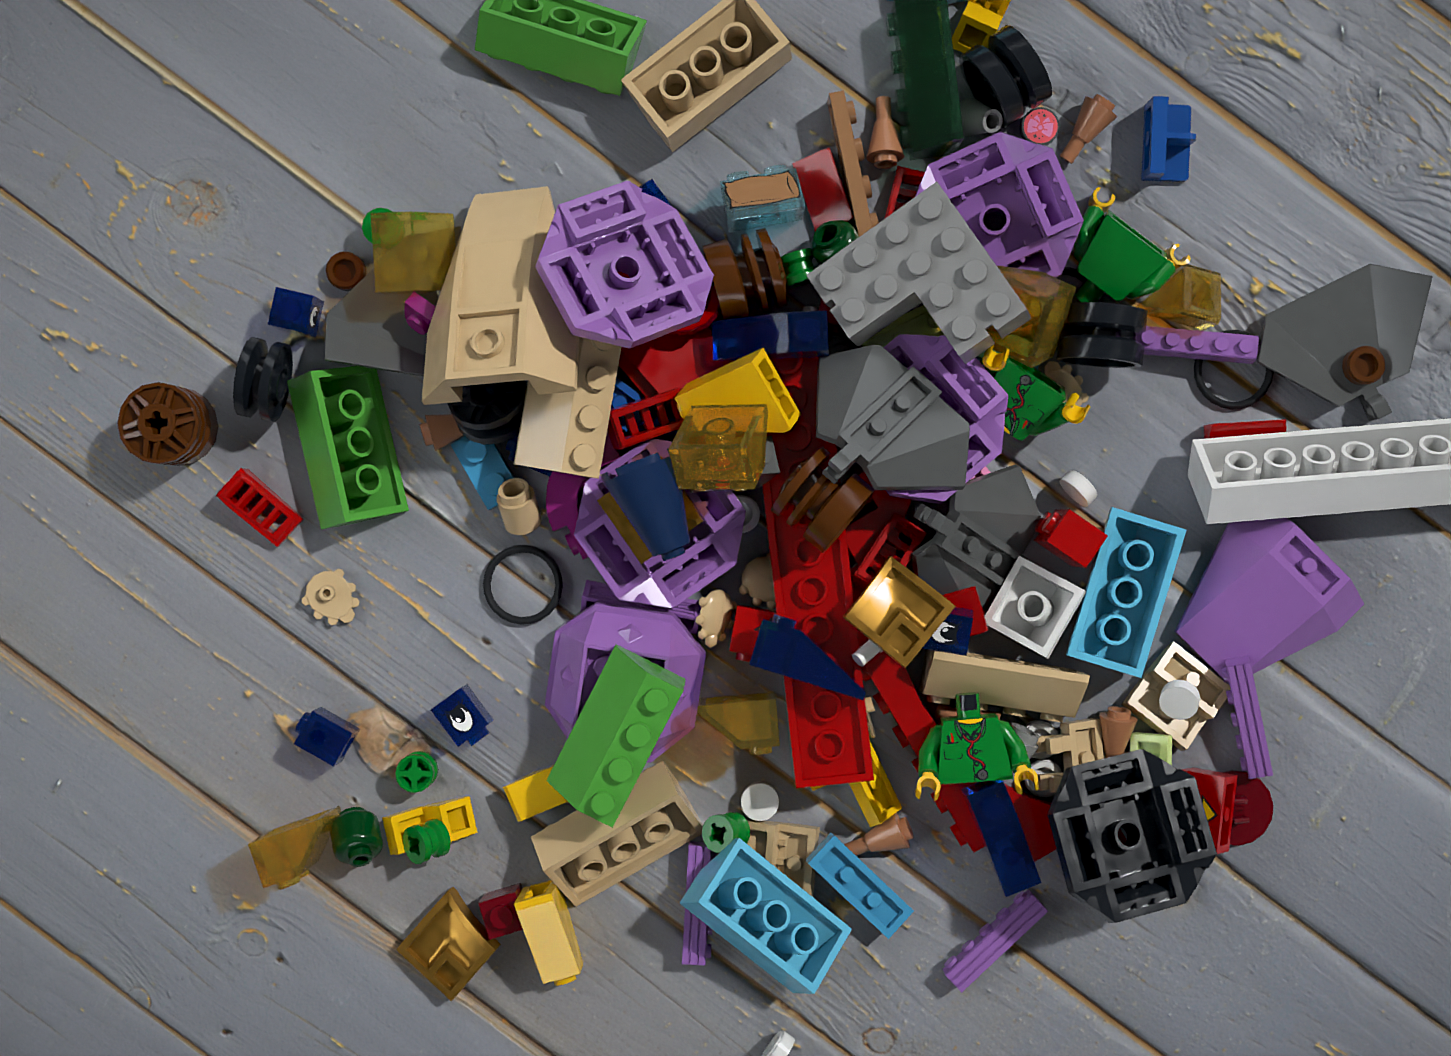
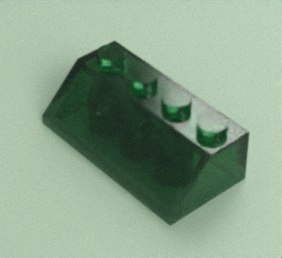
(926, 78)

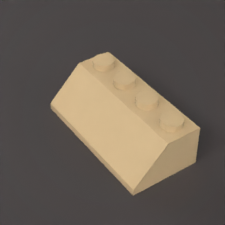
(707, 69)
(570, 428)
(1004, 683)
(591, 856)

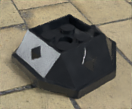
(1164, 828)

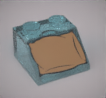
(762, 198)

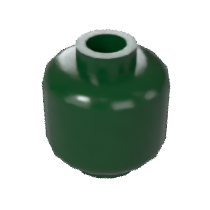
(831, 239)
(356, 836)

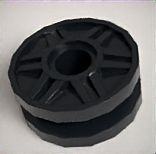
(262, 379)
(490, 411)

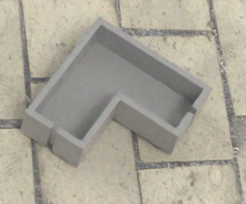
(918, 257)

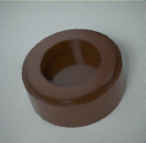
(345, 270)
(1363, 365)

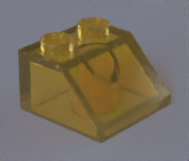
(412, 251)
(1048, 306)
(720, 447)
(744, 719)
(291, 849)

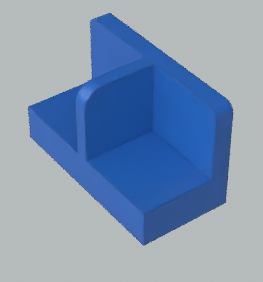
(1166, 141)

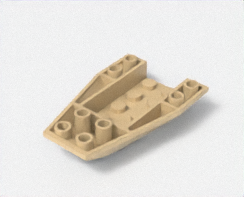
(495, 309)

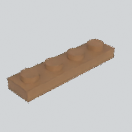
(850, 153)

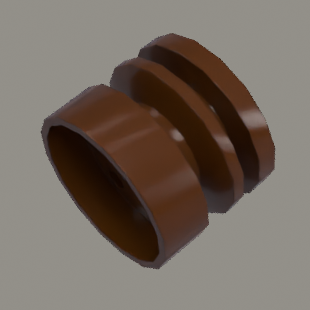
(746, 274)
(190, 425)
(826, 504)

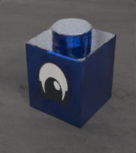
(295, 312)
(953, 633)
(463, 716)

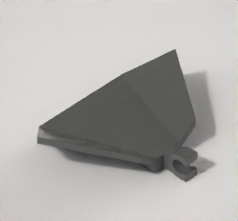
(1364, 308)
(373, 330)
(888, 423)
(979, 536)

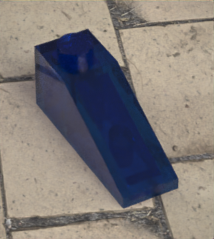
(779, 334)
(797, 656)
(1002, 835)

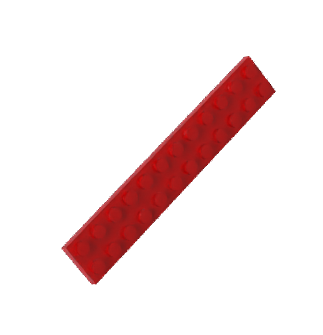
(816, 590)

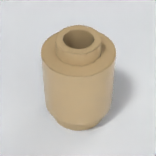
(518, 507)

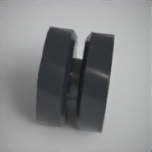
(1006, 74)
(1101, 334)

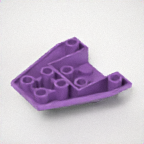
(1265, 596)

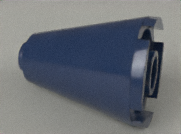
(652, 504)

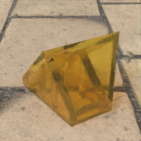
(1188, 298)

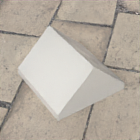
(1034, 607)

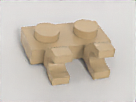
(1078, 741)

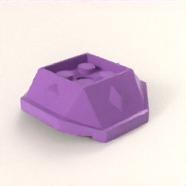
(1025, 187)
(630, 235)
(965, 389)
(658, 582)
(586, 643)

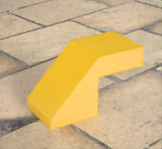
(978, 22)
(532, 794)
(454, 813)

